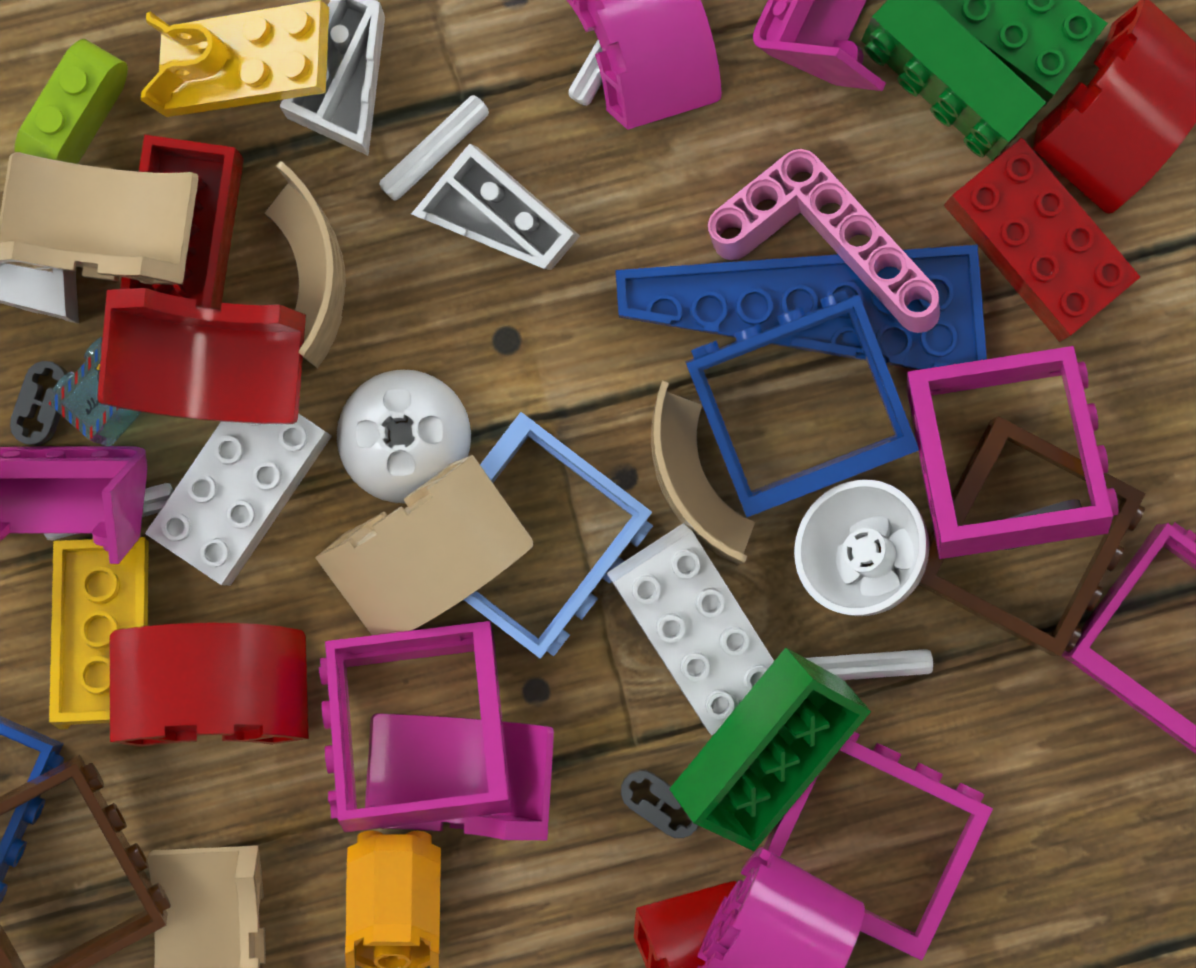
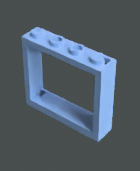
(582, 598)

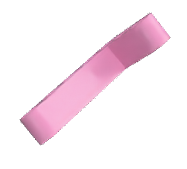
(835, 228)

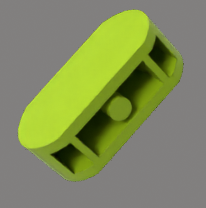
(73, 104)

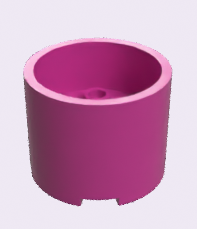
(782, 920)

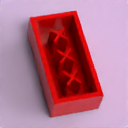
(213, 216)
(1041, 240)

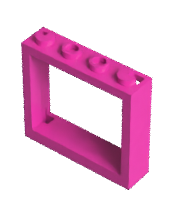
(1025, 530)
(1183, 545)
(336, 715)
(928, 780)

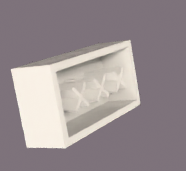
(236, 493)
(693, 623)

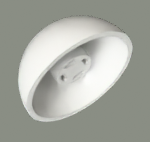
(418, 450)
(844, 536)

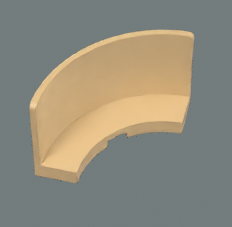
(96, 220)
(318, 264)
(685, 483)
(429, 555)
(211, 909)

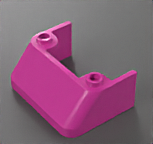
(815, 40)
(75, 492)

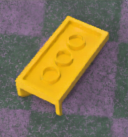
(240, 59)
(87, 606)

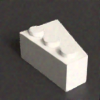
(351, 76)
(495, 209)
(40, 291)

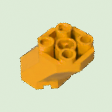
(393, 901)

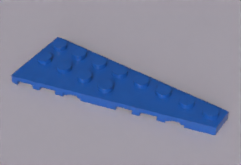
(748, 293)

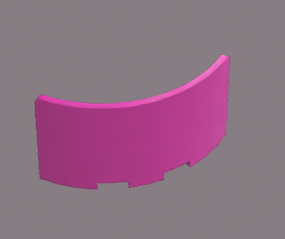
(653, 57)
(445, 758)

